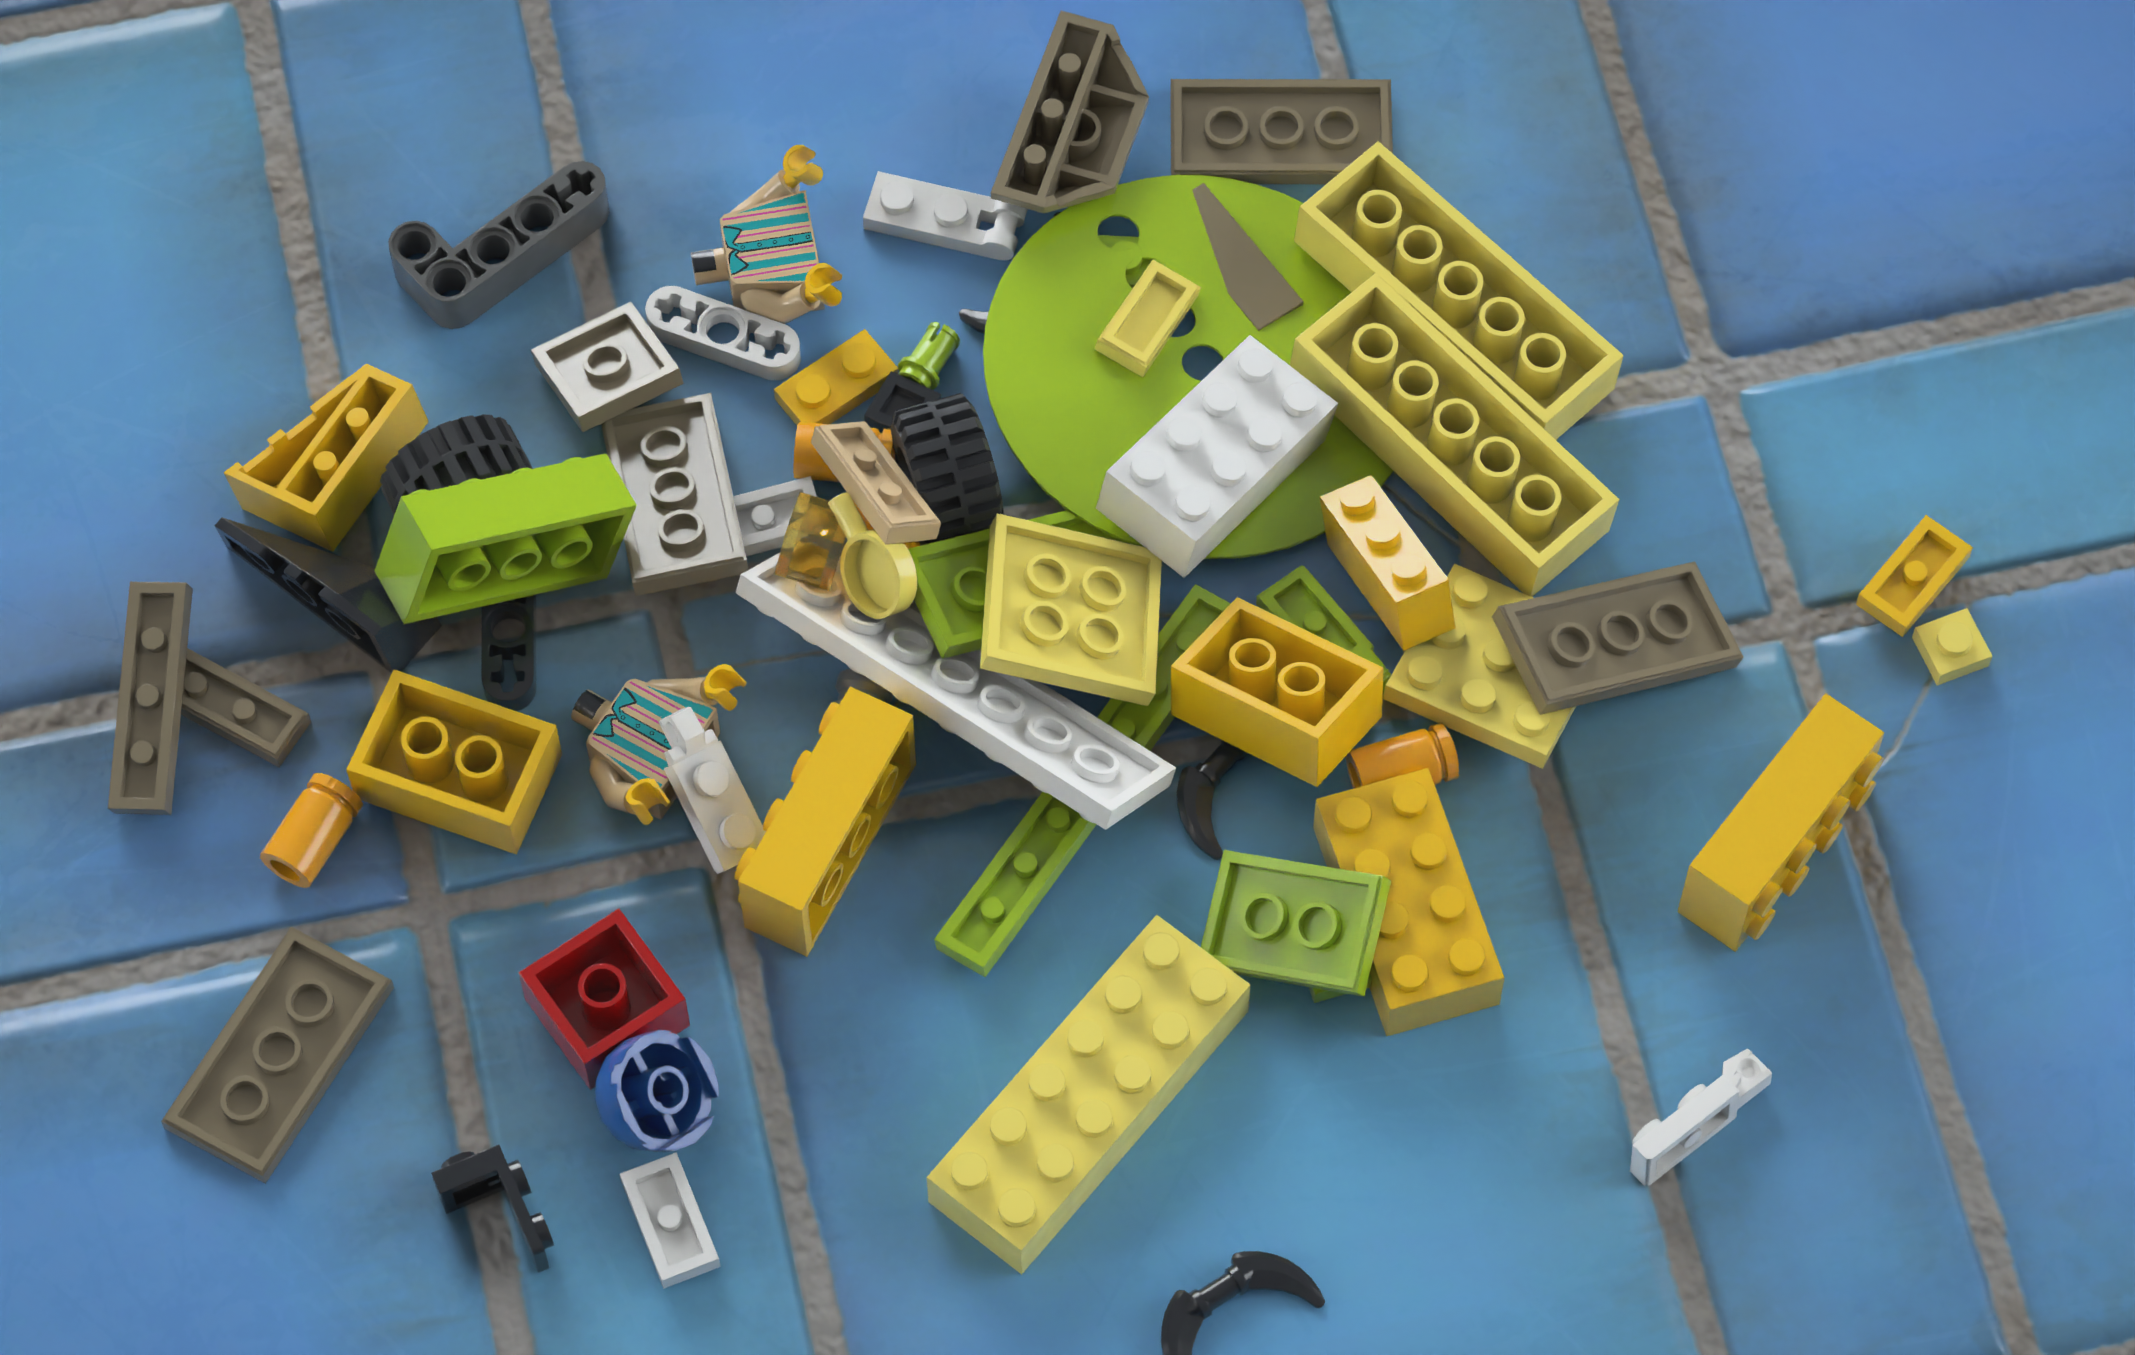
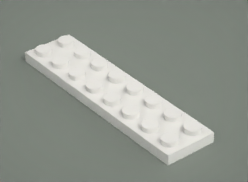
(1003, 715)

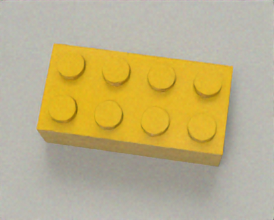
(826, 820)
(1781, 824)
(1432, 939)

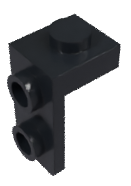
(474, 1176)

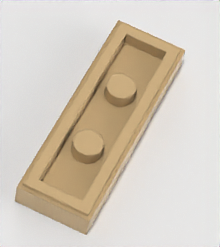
(875, 482)

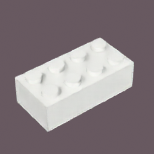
(1216, 456)

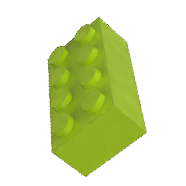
(504, 537)

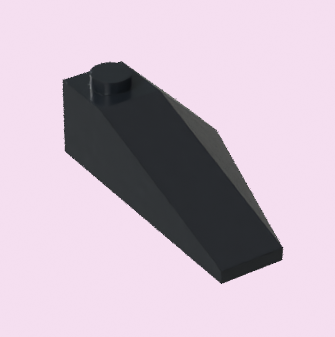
(335, 590)

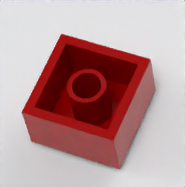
(602, 993)

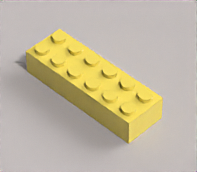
(1475, 294)
(1454, 435)
(1088, 1094)

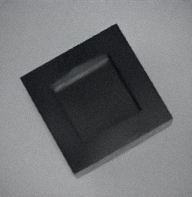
(895, 395)

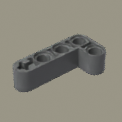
(567, 202)

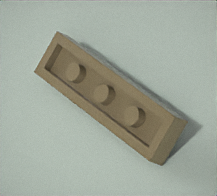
(150, 698)

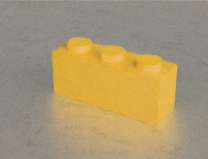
(1387, 562)

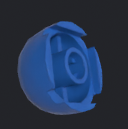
(656, 1091)

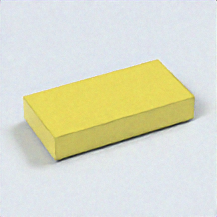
(1147, 318)

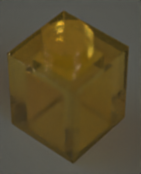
(811, 544)

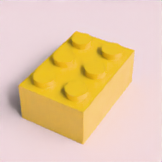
(1277, 691)
(455, 761)

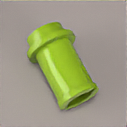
(930, 355)

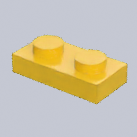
(836, 381)
(1914, 575)

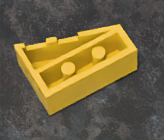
(333, 460)

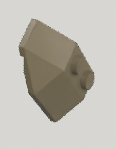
(1074, 120)

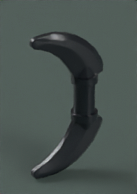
(1196, 794)
(1247, 1272)

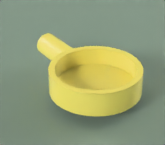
(875, 575)

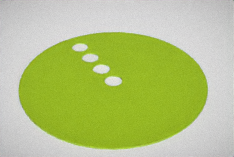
(1079, 412)

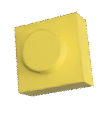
(1952, 646)

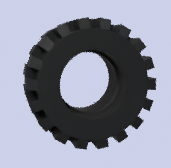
(452, 454)
(949, 463)

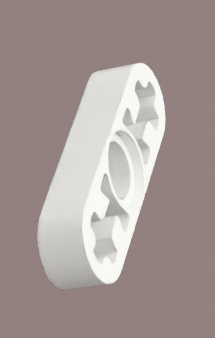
(754, 361)

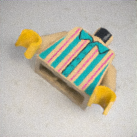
(772, 248)
(630, 744)

